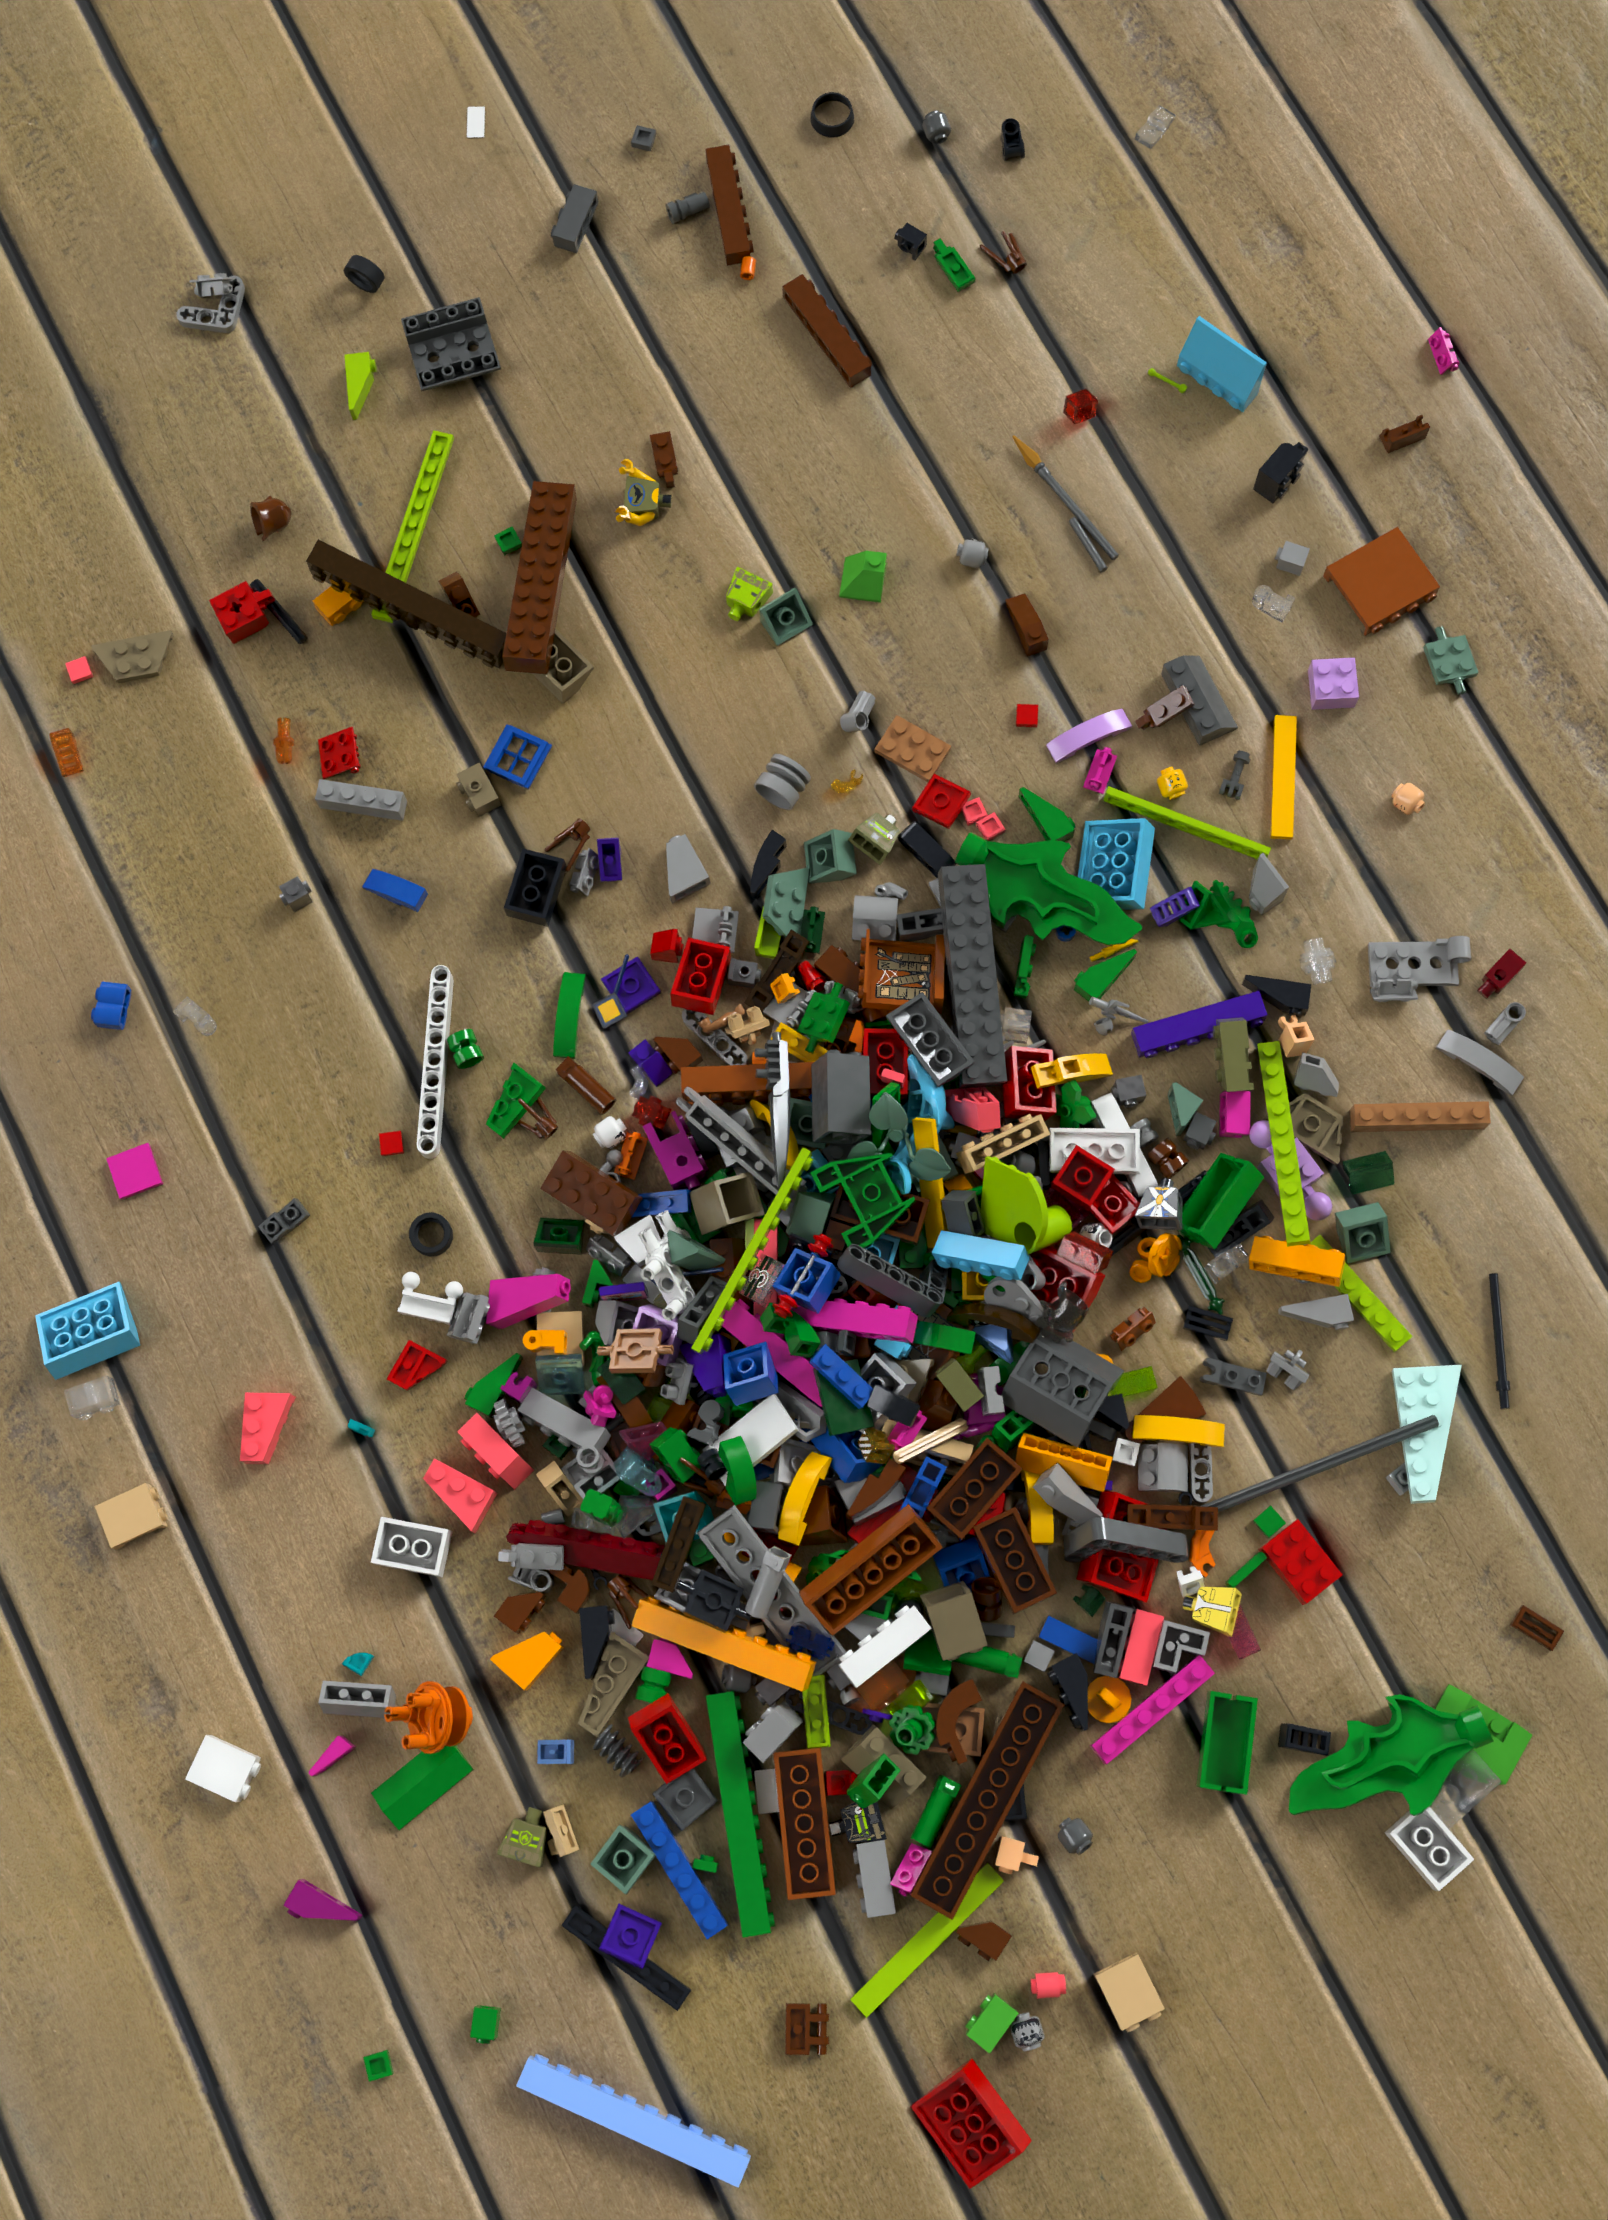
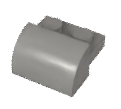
(876, 914)
(469, 1318)
(1163, 1467)
(599, 1482)

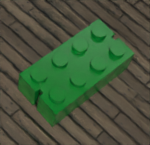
(1219, 1200)
(1227, 1742)

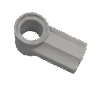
(857, 716)
(1504, 1023)

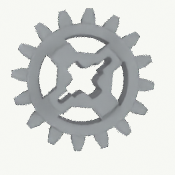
(509, 1423)

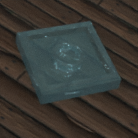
(560, 1374)

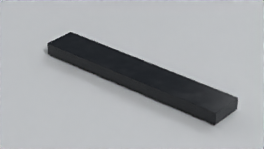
(651, 1976)

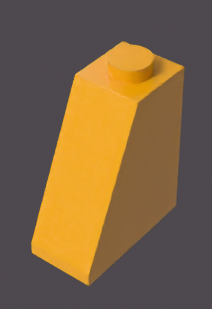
(529, 1658)

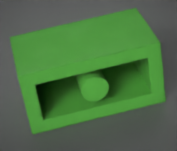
(991, 2022)

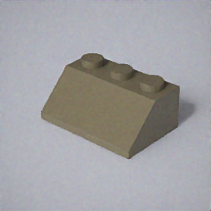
(566, 669)
(869, 1748)

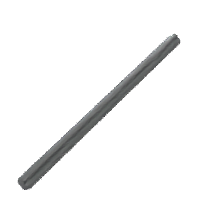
(1324, 1463)

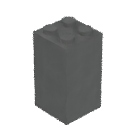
(840, 1098)

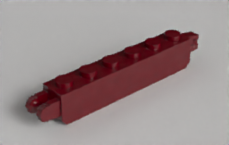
(592, 1549)

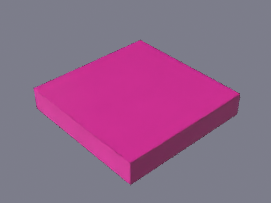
(134, 1171)

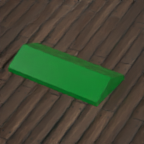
(420, 1784)

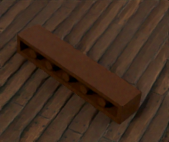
(728, 204)
(826, 330)

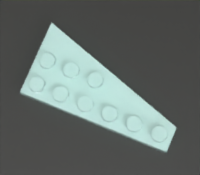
(1419, 1395)

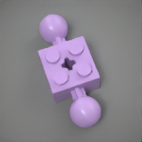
(1317, 1204)

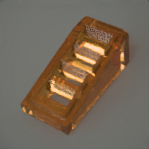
(63, 739)

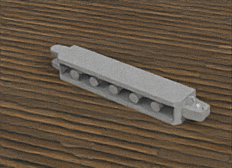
(734, 1140)

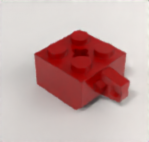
(241, 611)

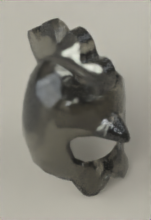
(1062, 1316)

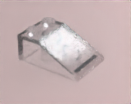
(1464, 1789)

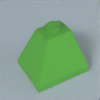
(864, 576)

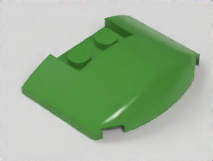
(1508, 1736)

